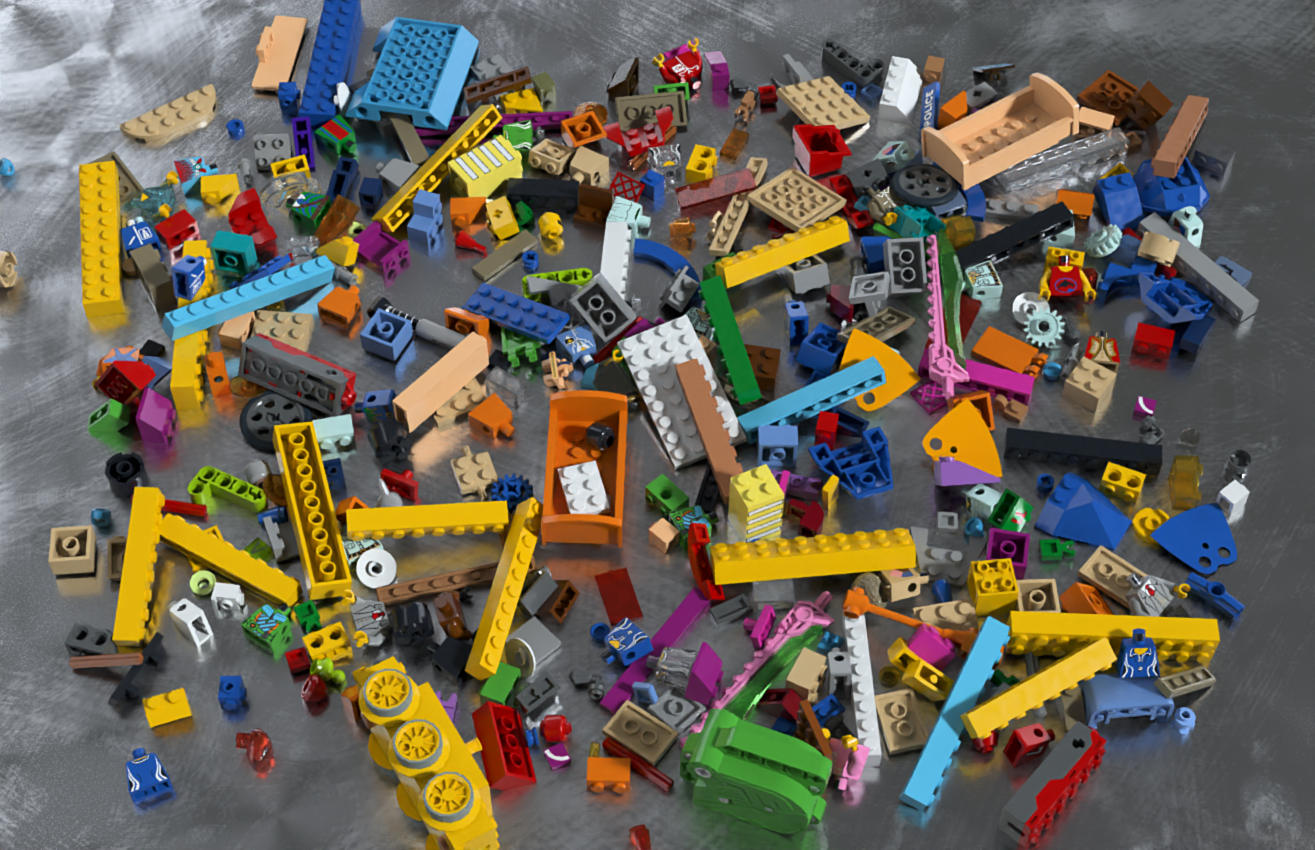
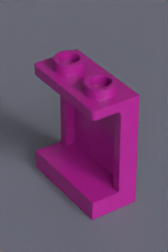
(380, 248)

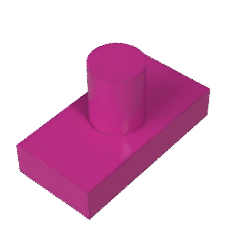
(760, 627)

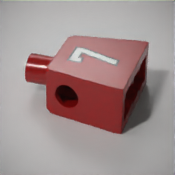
(1027, 744)

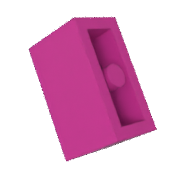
(932, 647)

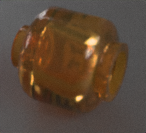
(682, 229)

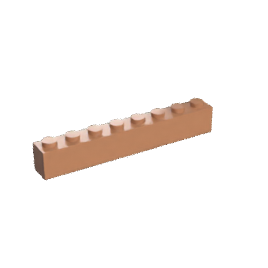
(1180, 136)
(709, 424)

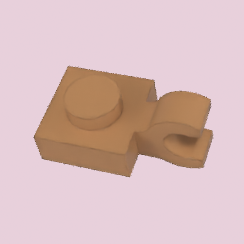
(747, 104)
(1011, 410)

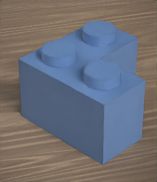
(426, 216)

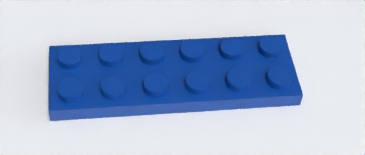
(517, 313)

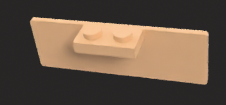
(278, 51)

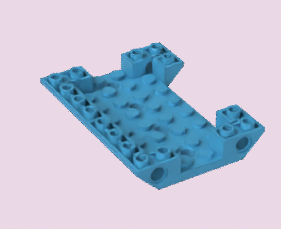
(435, 74)

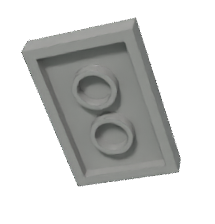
(491, 68)

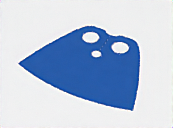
(1190, 529)

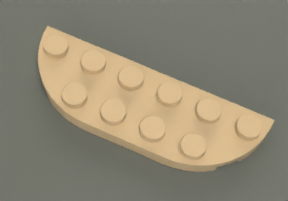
(172, 116)

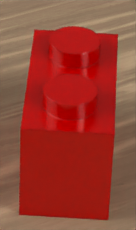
(176, 229)
(1153, 340)
(826, 429)

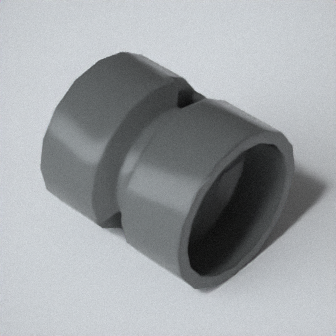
(1237, 465)

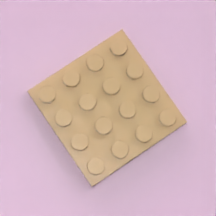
(823, 103)
(796, 200)

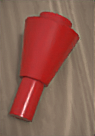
(463, 240)

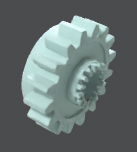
(1103, 241)
(1039, 336)

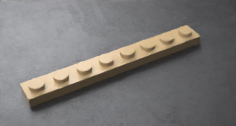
(736, 212)

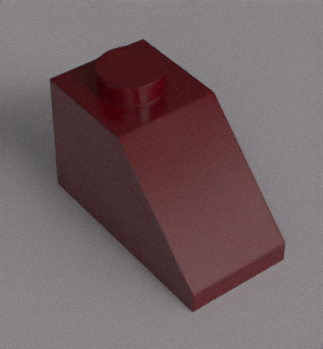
(839, 302)
(780, 702)

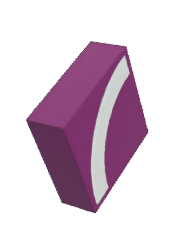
(1144, 406)
(557, 756)

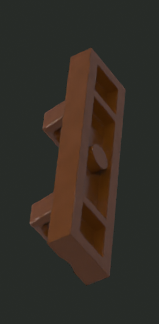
(497, 85)

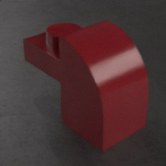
(810, 517)

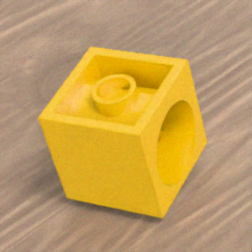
(992, 587)

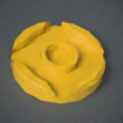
(1146, 522)

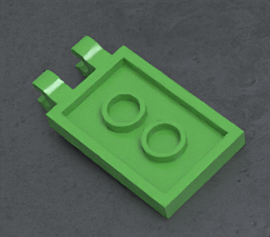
(518, 344)

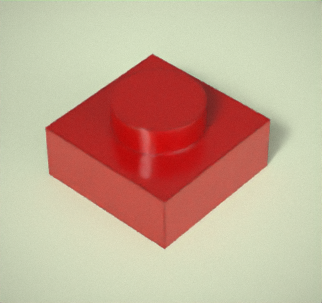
(767, 94)
(297, 660)

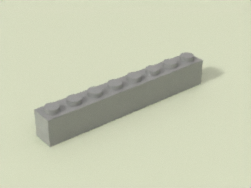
(1203, 271)

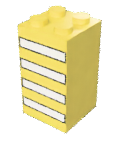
(485, 169)
(755, 504)

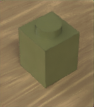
(544, 86)

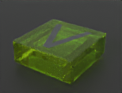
(258, 549)

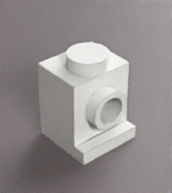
(227, 596)

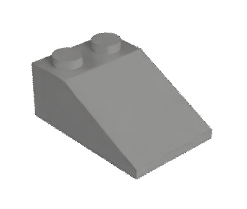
(806, 274)

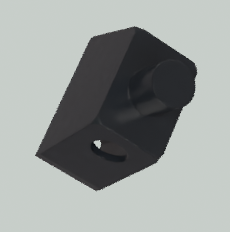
(450, 658)

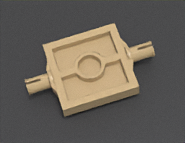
(474, 473)

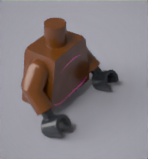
(451, 614)

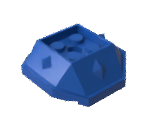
(1167, 194)

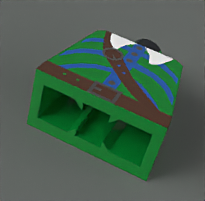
(309, 209)

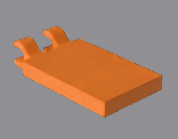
(1008, 353)

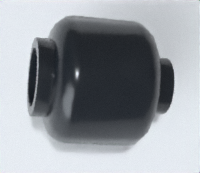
(600, 436)

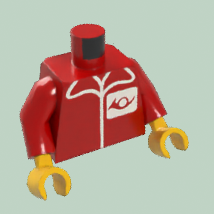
(682, 68)

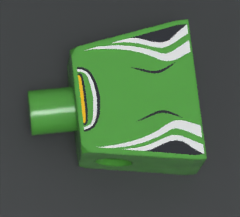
(520, 136)

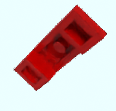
(842, 186)
(699, 562)

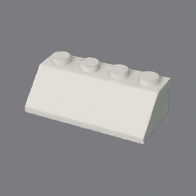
(900, 91)

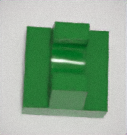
(523, 214)

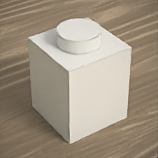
(1232, 497)

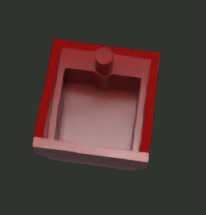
(819, 148)

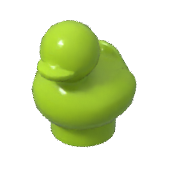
(324, 669)

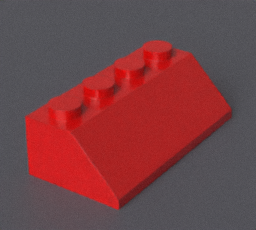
(125, 380)
(503, 746)

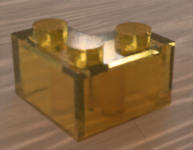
(959, 231)
(1184, 482)

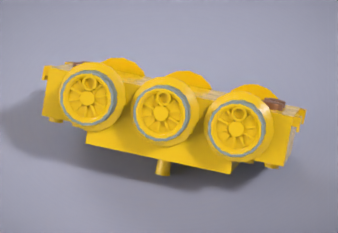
(433, 763)

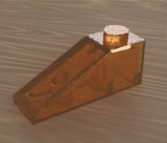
(336, 220)

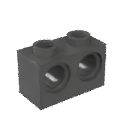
(91, 641)

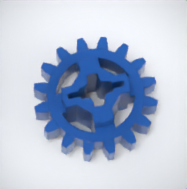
(512, 491)

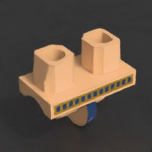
(559, 369)

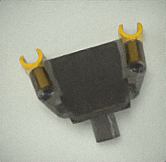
(613, 378)

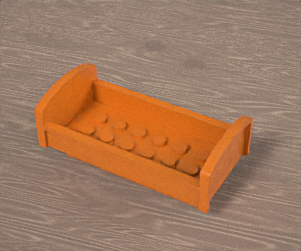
(567, 446)

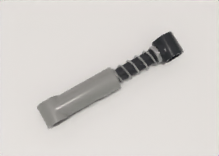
(423, 327)

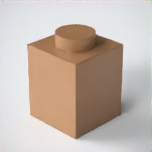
(933, 69)

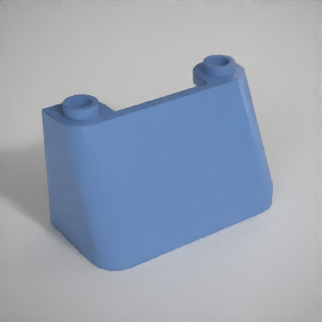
(1116, 697)

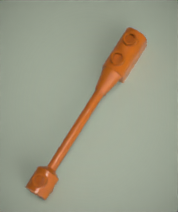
(857, 604)

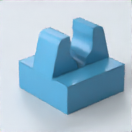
(829, 642)

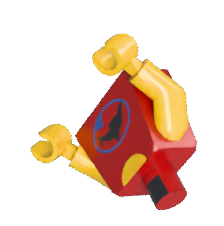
(1065, 281)

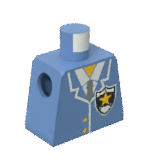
(577, 345)

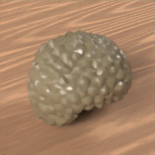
(870, 584)

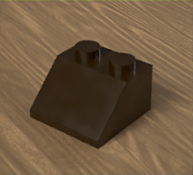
(624, 80)

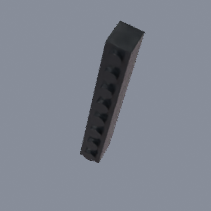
(1016, 237)
(1081, 450)

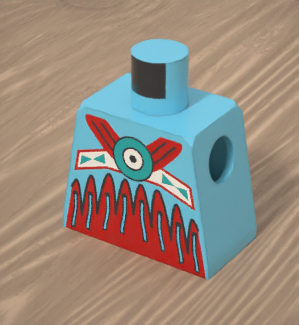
(190, 173)

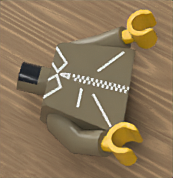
(883, 205)

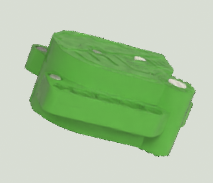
(755, 774)

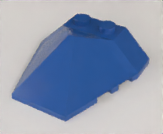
(1173, 298)
(860, 467)
(1082, 514)

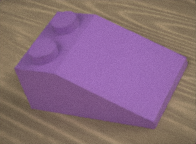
(954, 472)

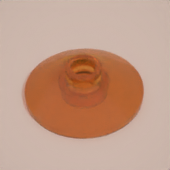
(599, 110)
(245, 388)
(274, 490)

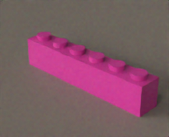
(990, 379)

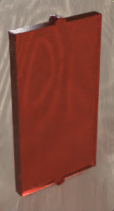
(618, 596)

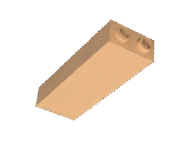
(441, 381)

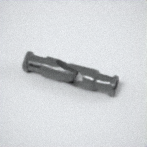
(858, 269)

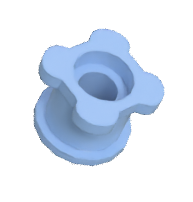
(1183, 720)

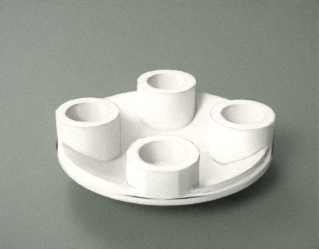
(342, 98)

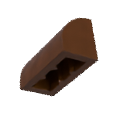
(559, 602)

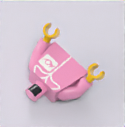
(847, 758)

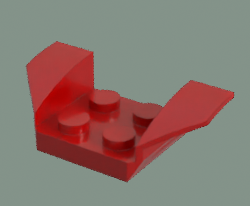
(640, 139)
(249, 219)

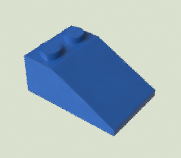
(1119, 201)
(821, 349)

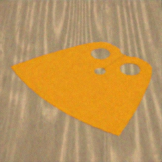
(898, 372)
(969, 434)

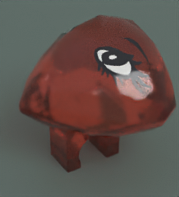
(257, 744)

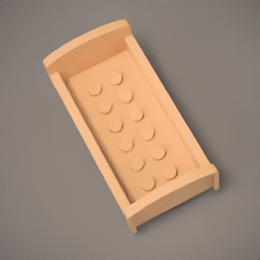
(1003, 132)

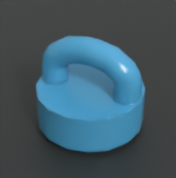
(5, 164)
(1051, 371)
(100, 513)
(974, 527)

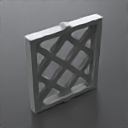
(566, 299)

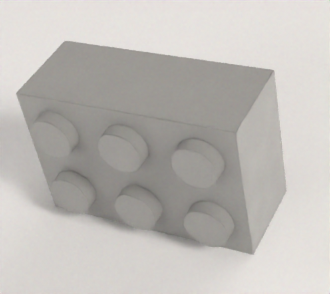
(906, 267)
(602, 307)

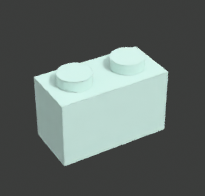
(334, 431)

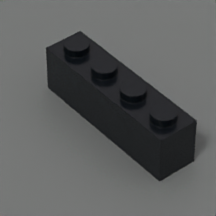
(543, 192)

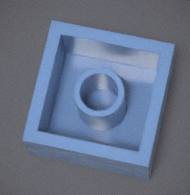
(386, 334)
(777, 446)

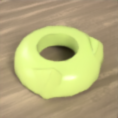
(355, 225)
(197, 577)

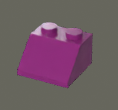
(155, 416)
(704, 676)

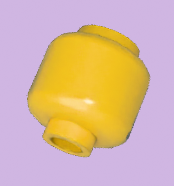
(550, 225)

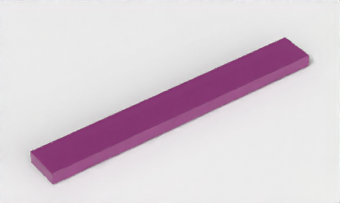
(665, 637)

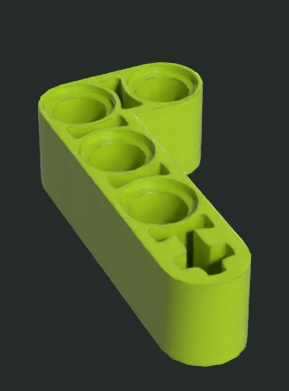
(573, 276)
(216, 482)

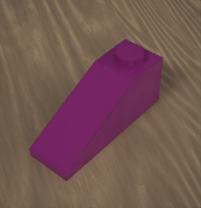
(717, 70)

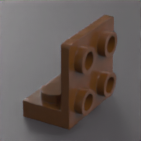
(593, 206)

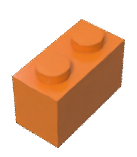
(608, 774)

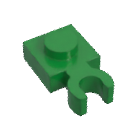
(1052, 549)
(308, 615)

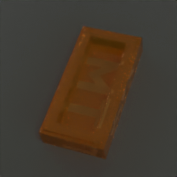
(734, 144)

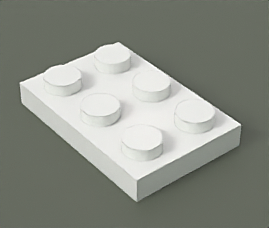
(583, 489)

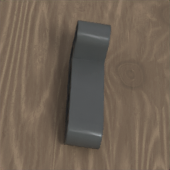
(850, 66)

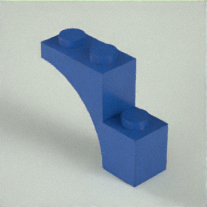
(1119, 276)

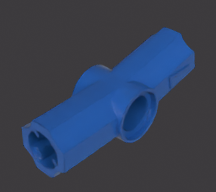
(1221, 600)

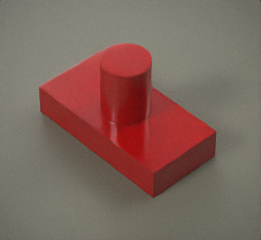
(401, 483)

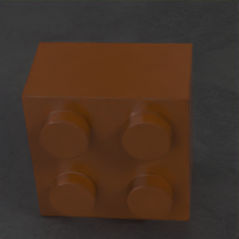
(1146, 105)
(765, 365)

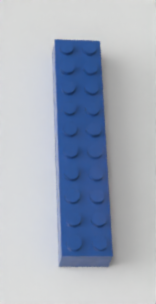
(329, 60)

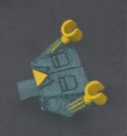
(157, 202)

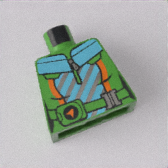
(683, 517)
(268, 626)

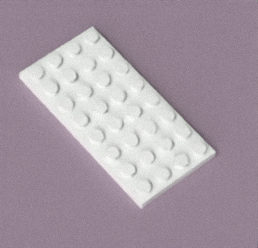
(652, 364)

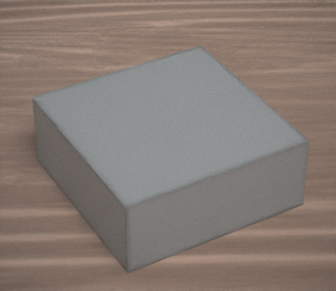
(947, 522)

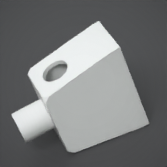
(185, 613)

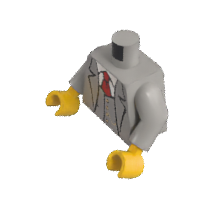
(1151, 594)
(369, 618)

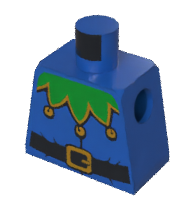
(377, 405)

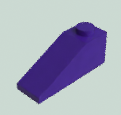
(303, 139)

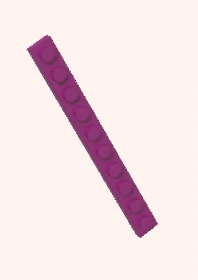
(546, 120)

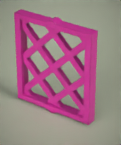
(921, 402)

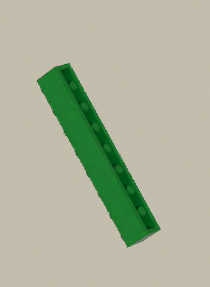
(730, 340)

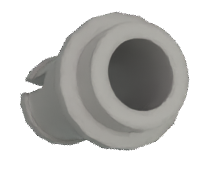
(244, 166)

